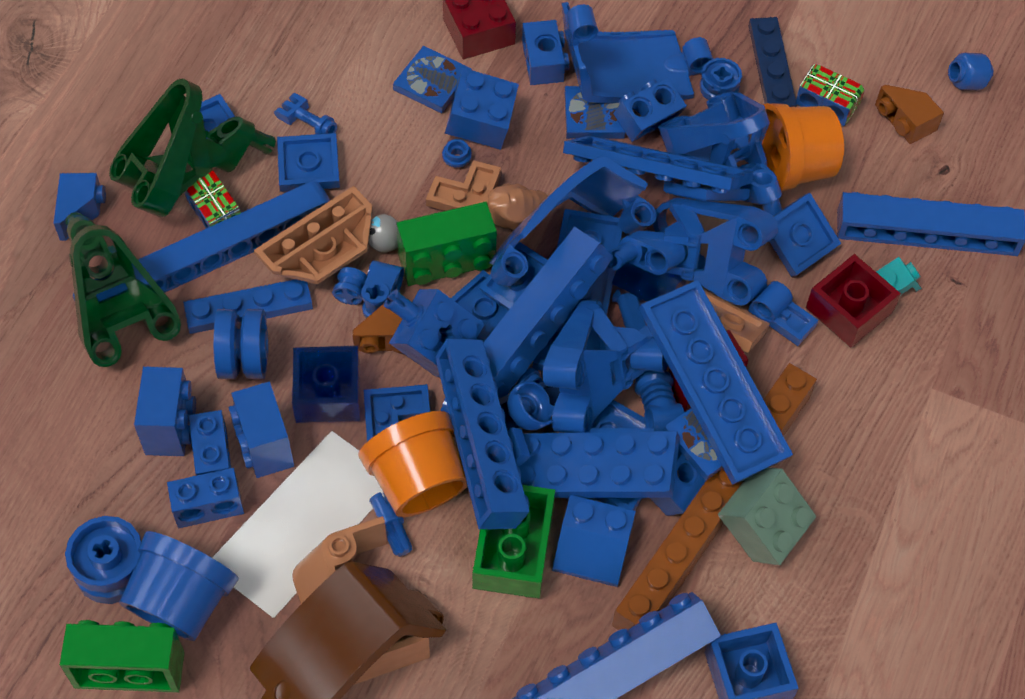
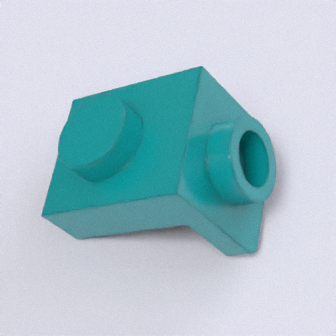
(900, 275)

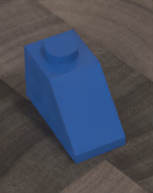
(77, 194)

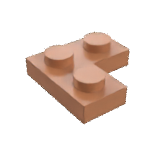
(451, 194)

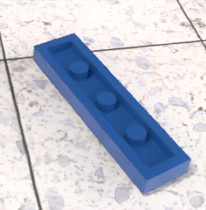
(274, 298)

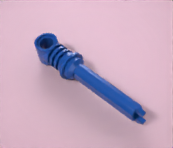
(651, 386)

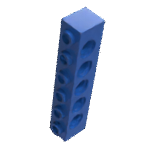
(481, 434)

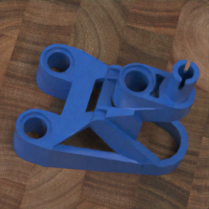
(720, 130)
(678, 246)
(594, 364)

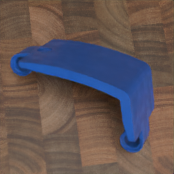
(624, 62)
(599, 188)

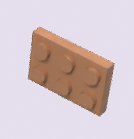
(744, 326)

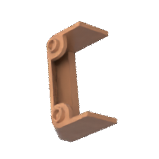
(333, 553)

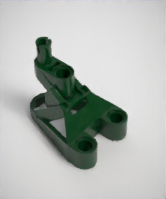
(162, 178)
(101, 319)

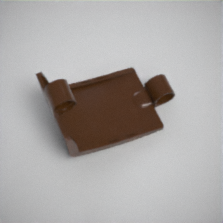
(342, 633)

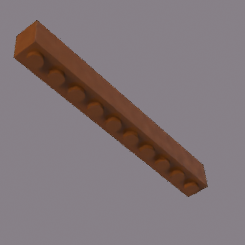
(701, 520)

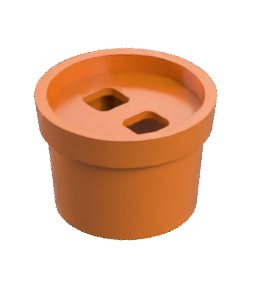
(802, 144)
(416, 463)

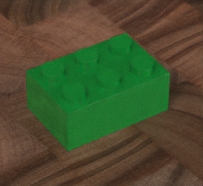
(446, 243)
(515, 558)
(122, 656)

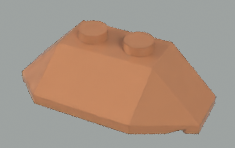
(322, 240)

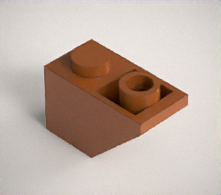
(909, 111)
(377, 331)

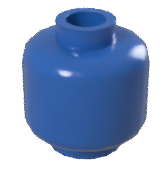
(970, 71)

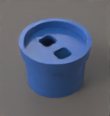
(176, 585)

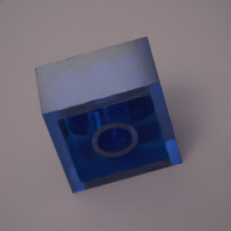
(326, 384)

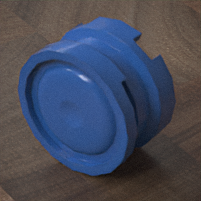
(719, 77)

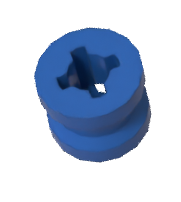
(349, 285)

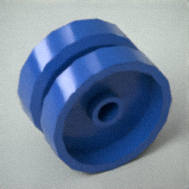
(240, 343)
(103, 557)

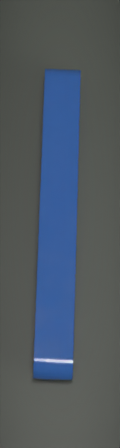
(225, 240)

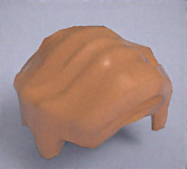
(513, 203)

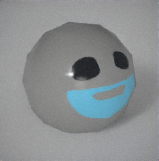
(383, 233)

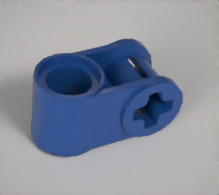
(380, 282)

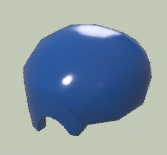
(530, 406)

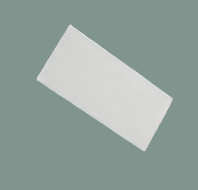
(316, 500)

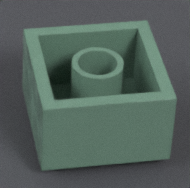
(767, 516)

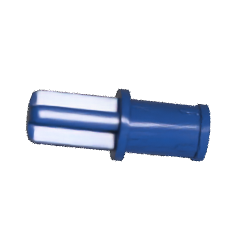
(395, 531)

